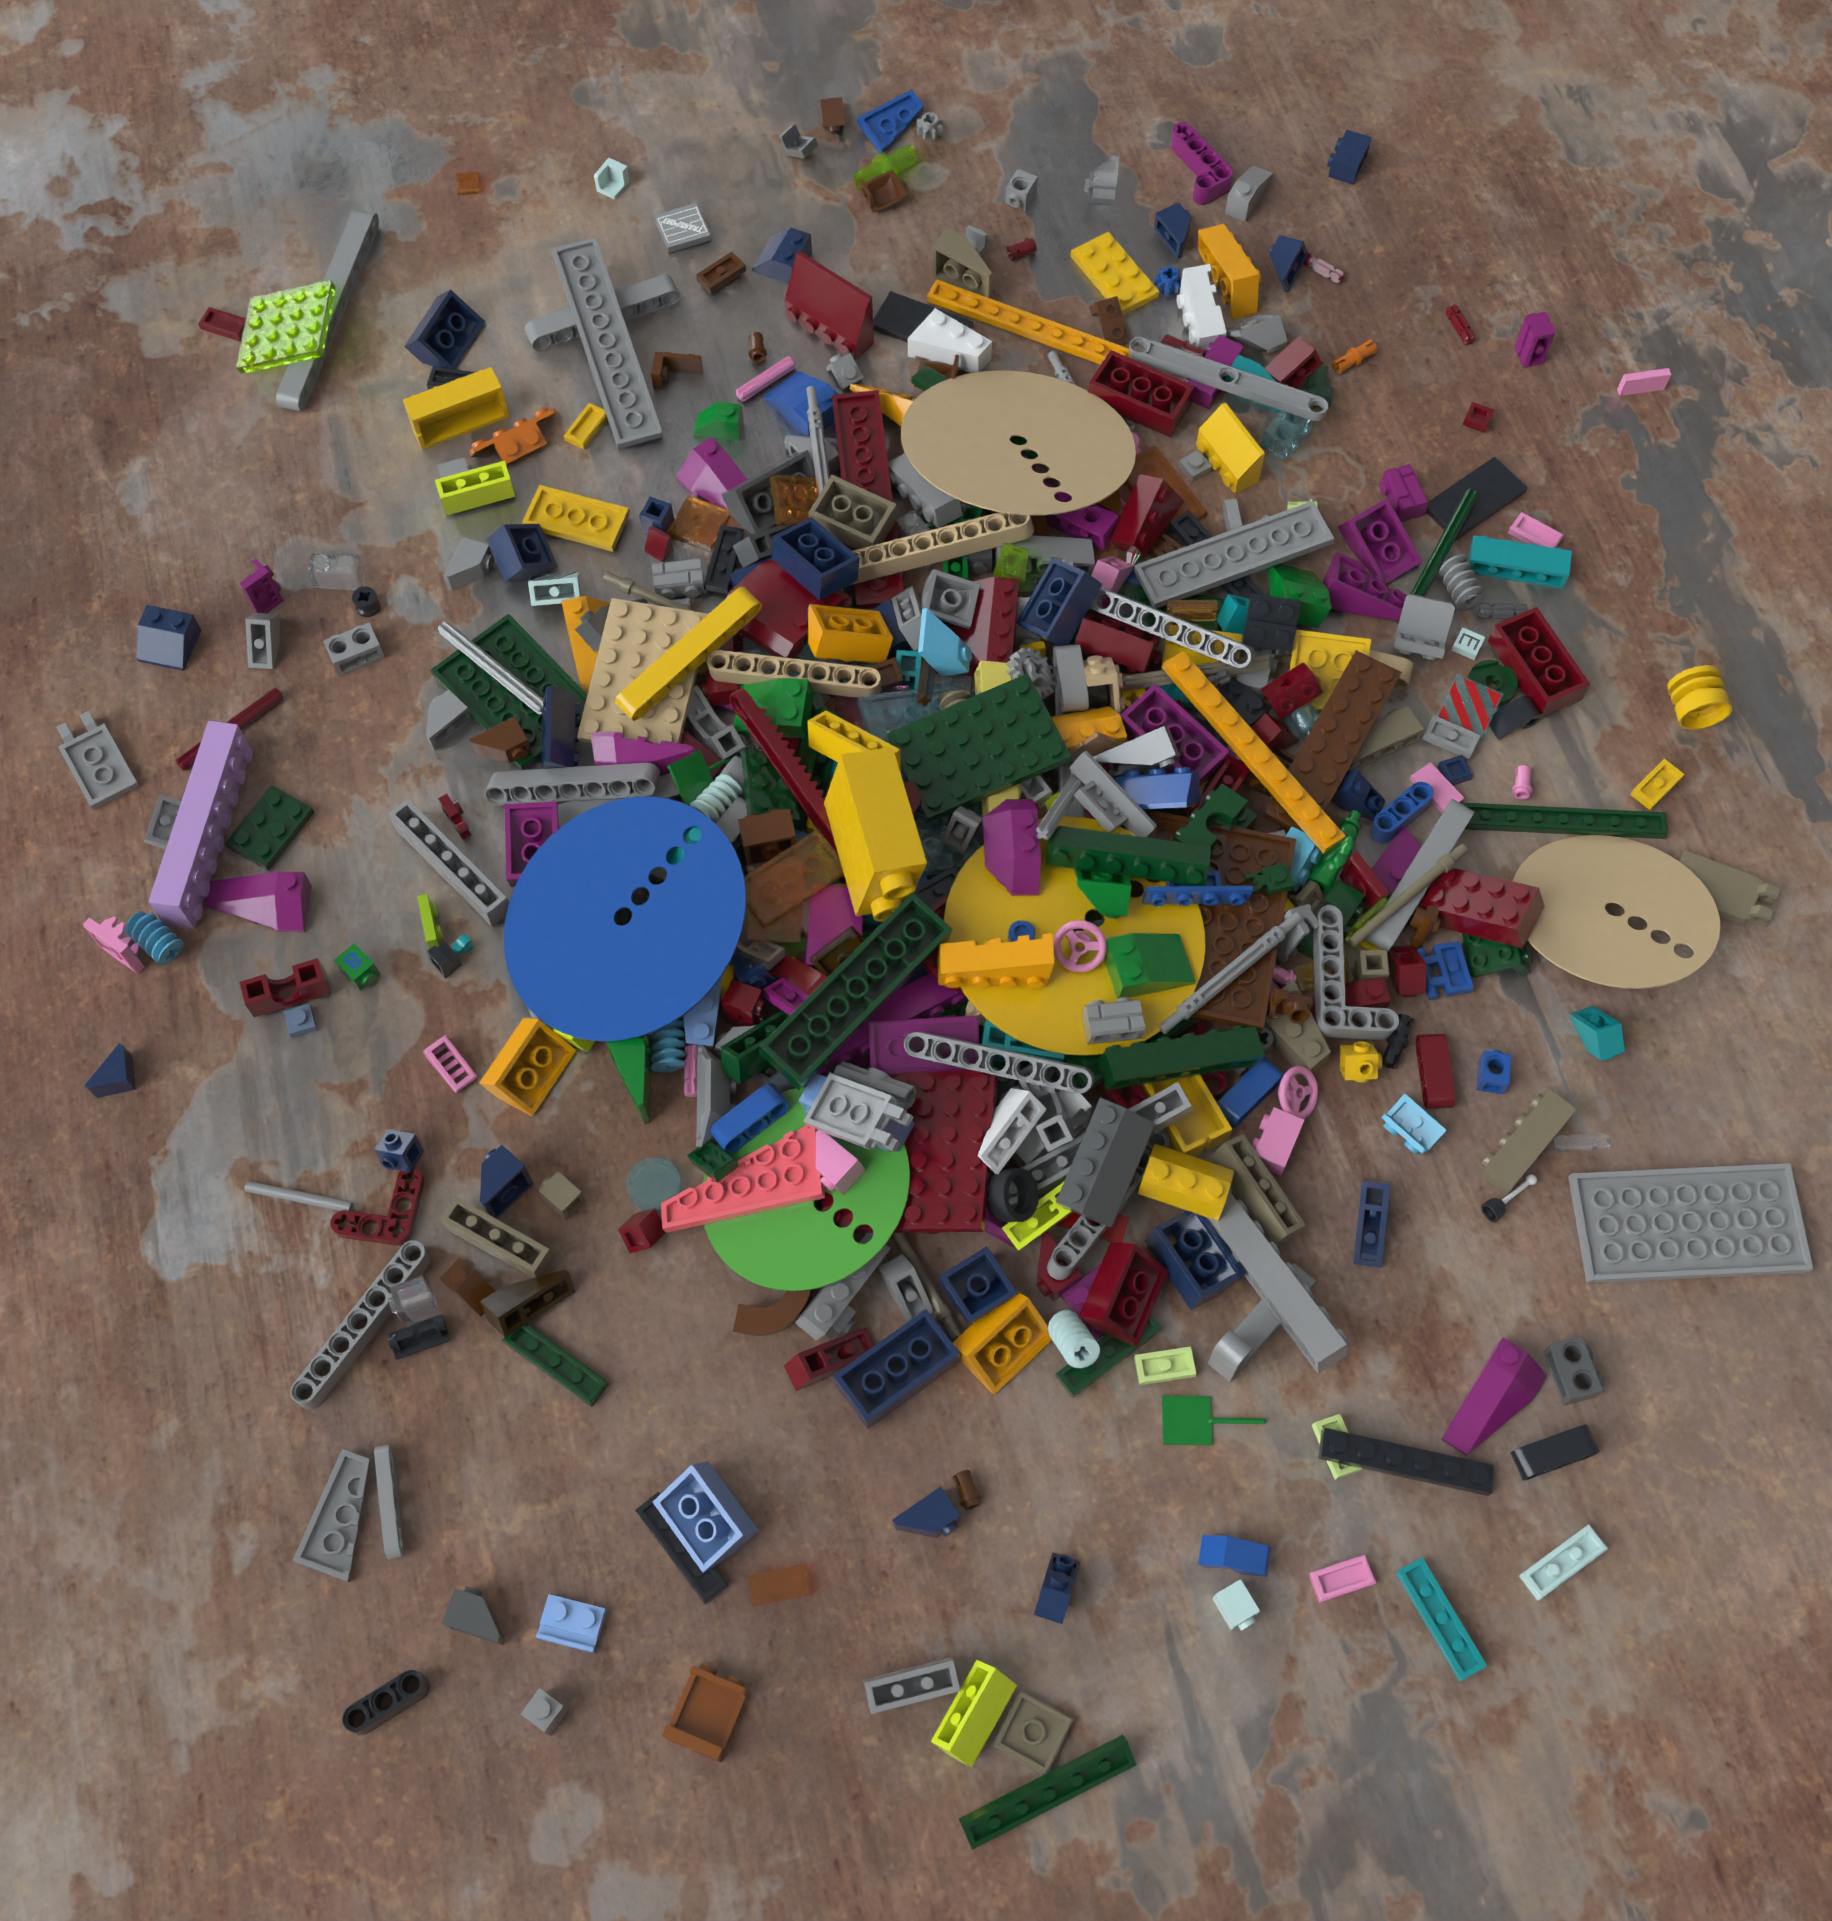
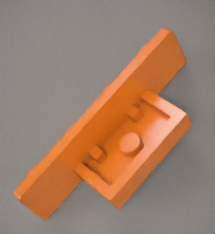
(517, 441)

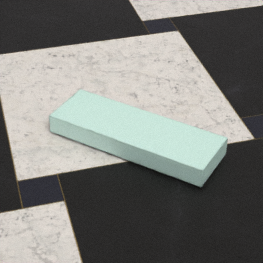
(1563, 1562)

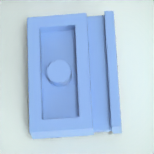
(571, 1623)

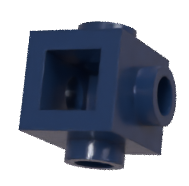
(399, 1150)

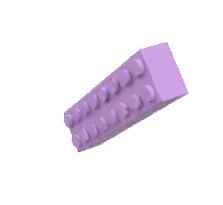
(201, 825)

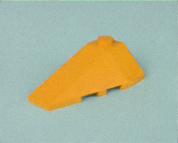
(891, 405)
(583, 655)

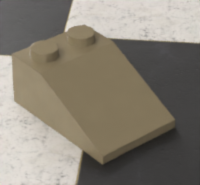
(960, 264)

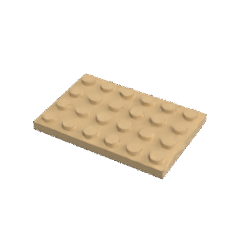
(631, 643)

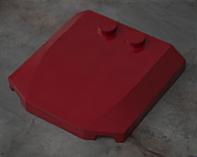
(783, 617)

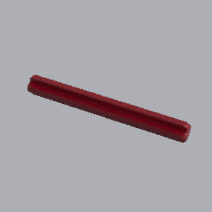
(242, 719)

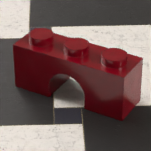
(269, 995)

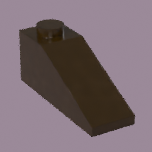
(525, 1300)

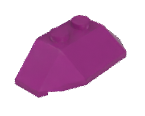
(1013, 846)

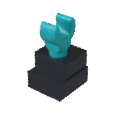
(446, 958)

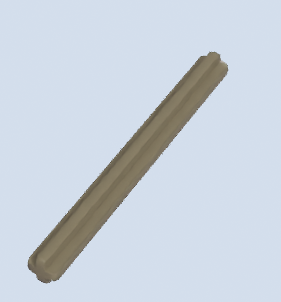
(1160, 677)

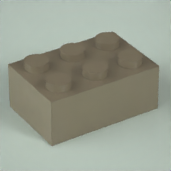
(853, 513)

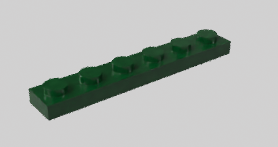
(1047, 1792)

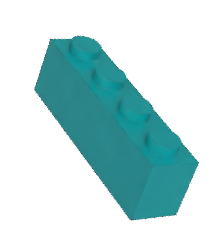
(1519, 561)

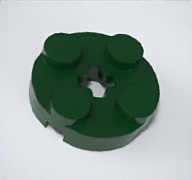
(1504, 677)

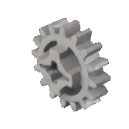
(1027, 661)

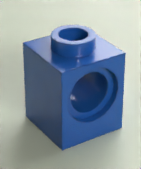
(1489, 1081)

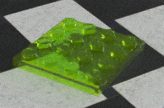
(286, 327)

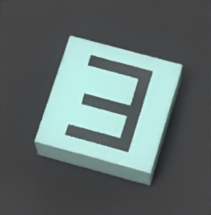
(1468, 643)

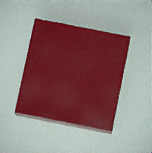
(1362, 878)

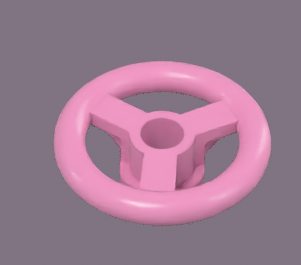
(1080, 936)
(1292, 1093)

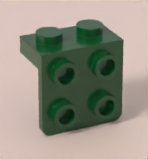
(1490, 956)

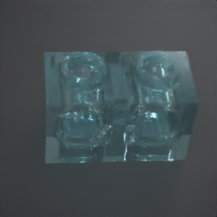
(1284, 434)

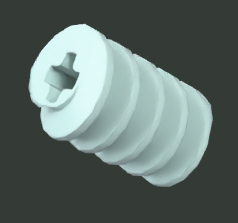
(717, 797)
(1073, 1339)

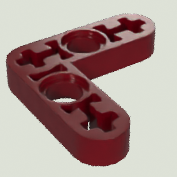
(385, 1223)

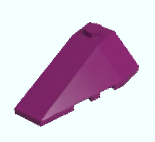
(613, 749)
(267, 899)
(1499, 1392)

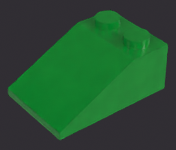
(1303, 586)
(786, 701)
(1147, 963)
(634, 1067)

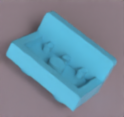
(1414, 1125)

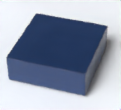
(1455, 770)

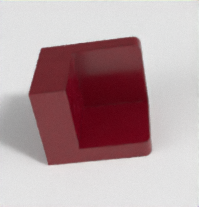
(642, 1230)

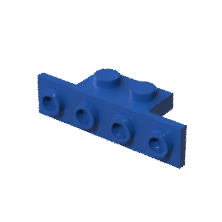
(1208, 895)

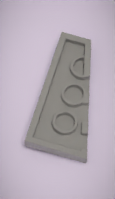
(333, 1529)

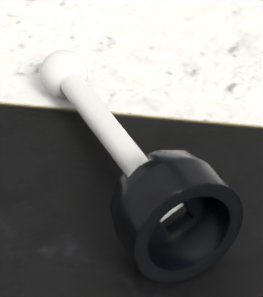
(1495, 1208)

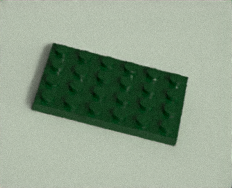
(491, 701)
(979, 747)

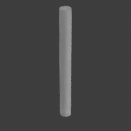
(297, 1196)

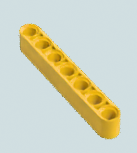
(688, 653)

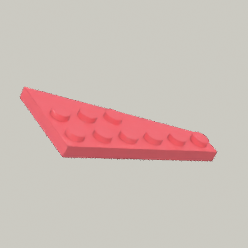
(763, 1181)

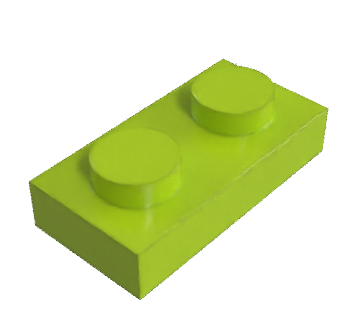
(429, 912)

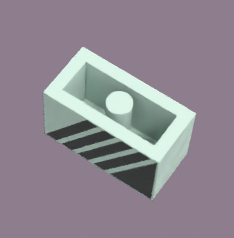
(554, 588)

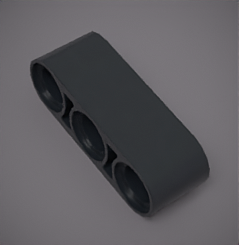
(1555, 1452)
(371, 1703)

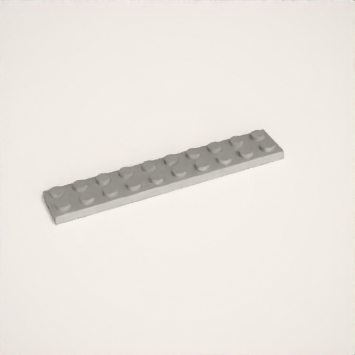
(607, 343)

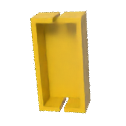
(456, 408)
(1200, 1129)

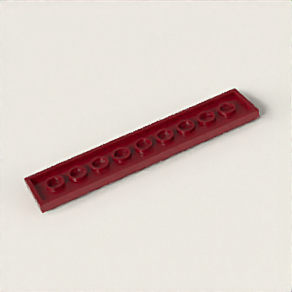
(866, 465)

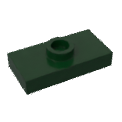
(713, 1161)

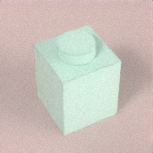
(1236, 1606)

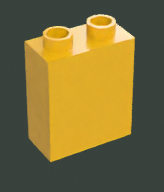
(874, 831)

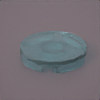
(652, 1183)

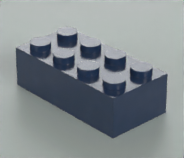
(896, 1368)

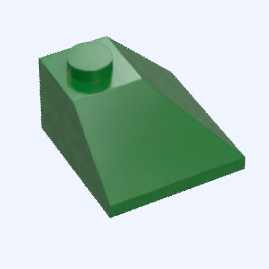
(1105, 891)

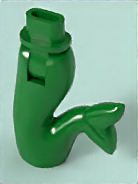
(1332, 861)

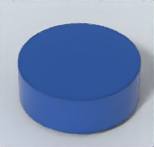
(1021, 928)

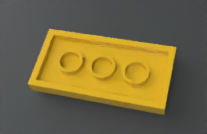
(1114, 272)
(577, 517)

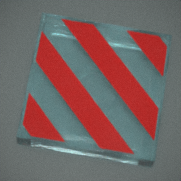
(1470, 705)

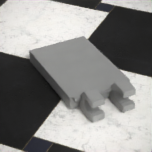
(96, 762)
(856, 1113)

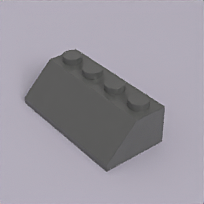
(752, 500)
(1105, 1163)

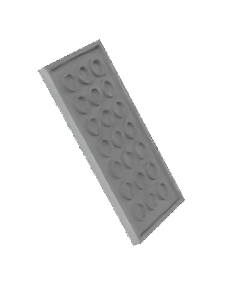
(1689, 1223)

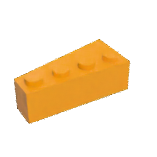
(1230, 270)
(996, 962)

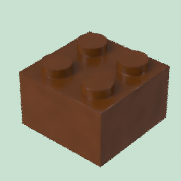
(766, 835)

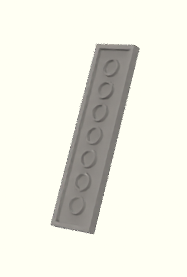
(1233, 554)

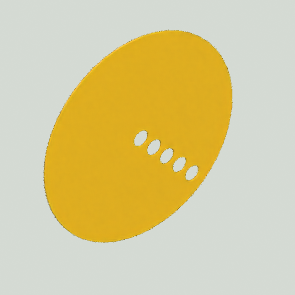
(1052, 1015)

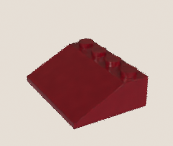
(830, 307)
(992, 622)

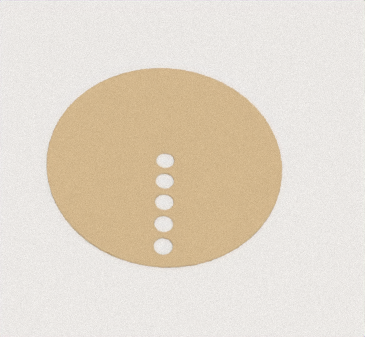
(962, 442)

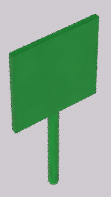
(693, 775)
(1189, 1420)

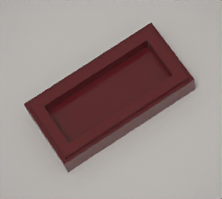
(223, 324)

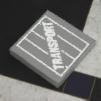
(682, 227)

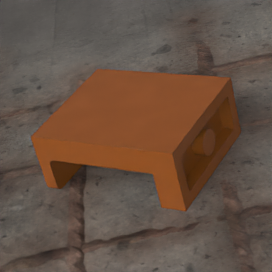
(707, 1712)

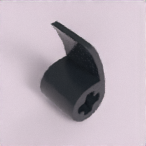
(1517, 713)

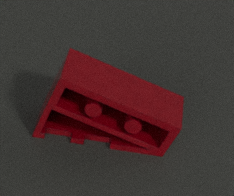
(1146, 515)

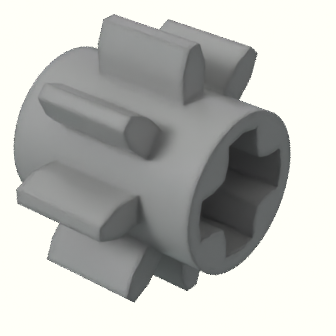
(929, 126)

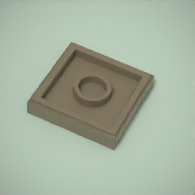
(1032, 1732)

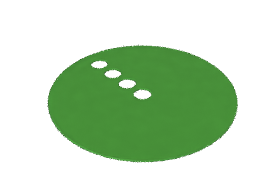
(800, 1245)

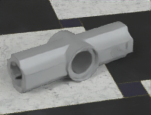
(879, 1081)

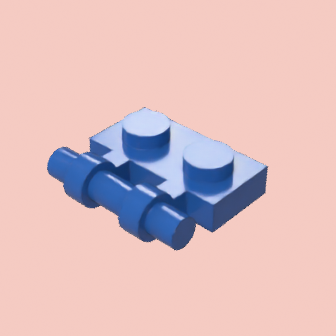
(1452, 970)

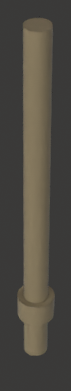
(628, 586)
(1442, 865)
(943, 1312)

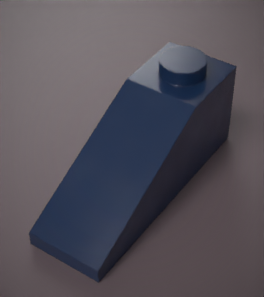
(1372, 1222)

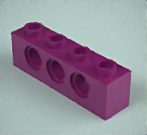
(1084, 523)

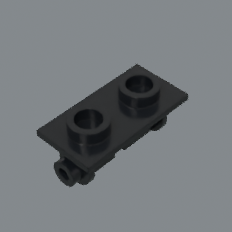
(419, 1337)

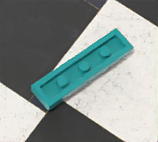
(1441, 1619)

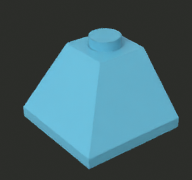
(942, 647)

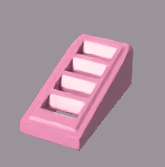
(437, 1047)

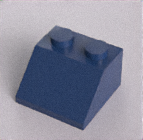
(780, 254)
(521, 551)
(166, 637)
(502, 1181)
(977, 1285)

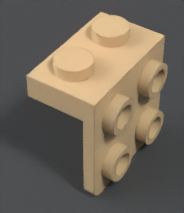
(1103, 672)

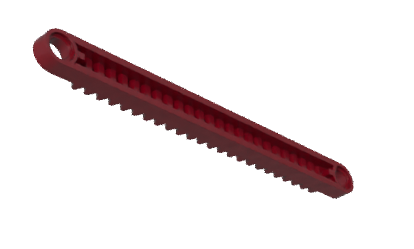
(783, 761)

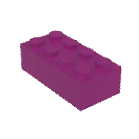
(1194, 743)

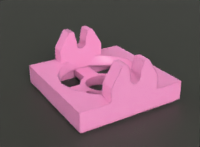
(110, 940)

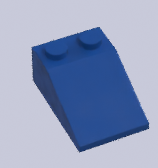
(792, 402)

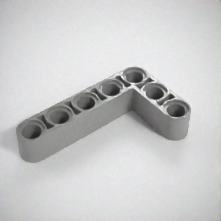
(1335, 985)
(1240, 1346)

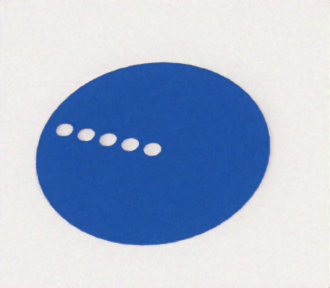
(633, 978)

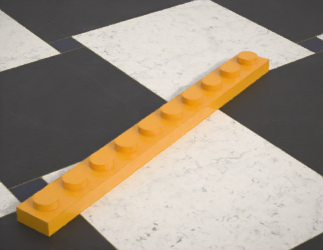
(1022, 322)
(1253, 752)

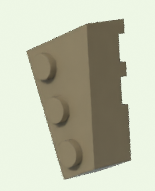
(1298, 1042)

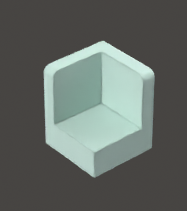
(612, 178)

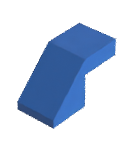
(1234, 1554)

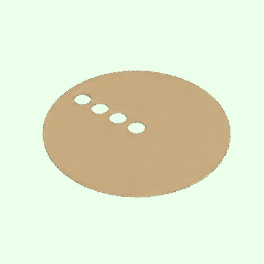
(1580, 937)

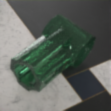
(1319, 384)

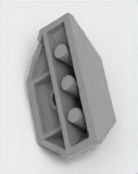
(713, 1094)

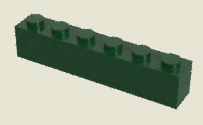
(1129, 855)
(1180, 1057)

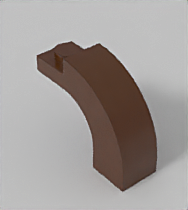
(774, 1318)

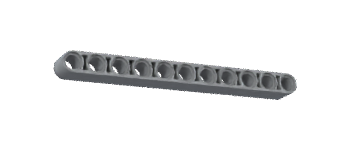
(344, 273)

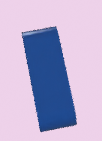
(1408, 804)
(1250, 1091)
(749, 1118)

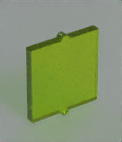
(1368, 916)

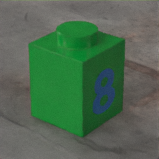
(357, 967)

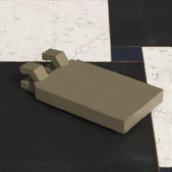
(1733, 889)

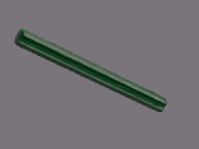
(1445, 543)

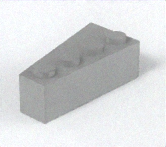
(1044, 548)

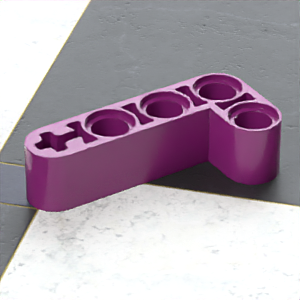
(1212, 171)

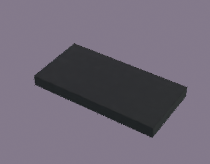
(902, 316)
(1495, 490)

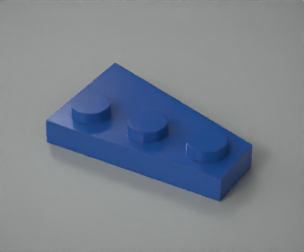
(890, 120)

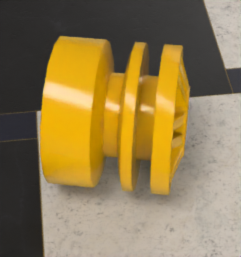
(1699, 697)

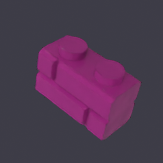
(1534, 339)
(1404, 492)

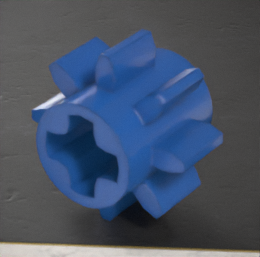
(1168, 280)

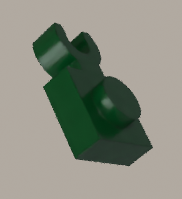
(1272, 878)

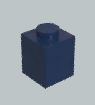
(656, 513)

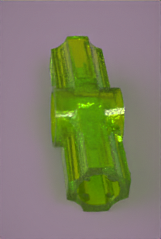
(883, 163)

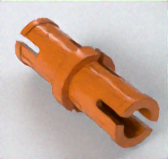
(1354, 356)

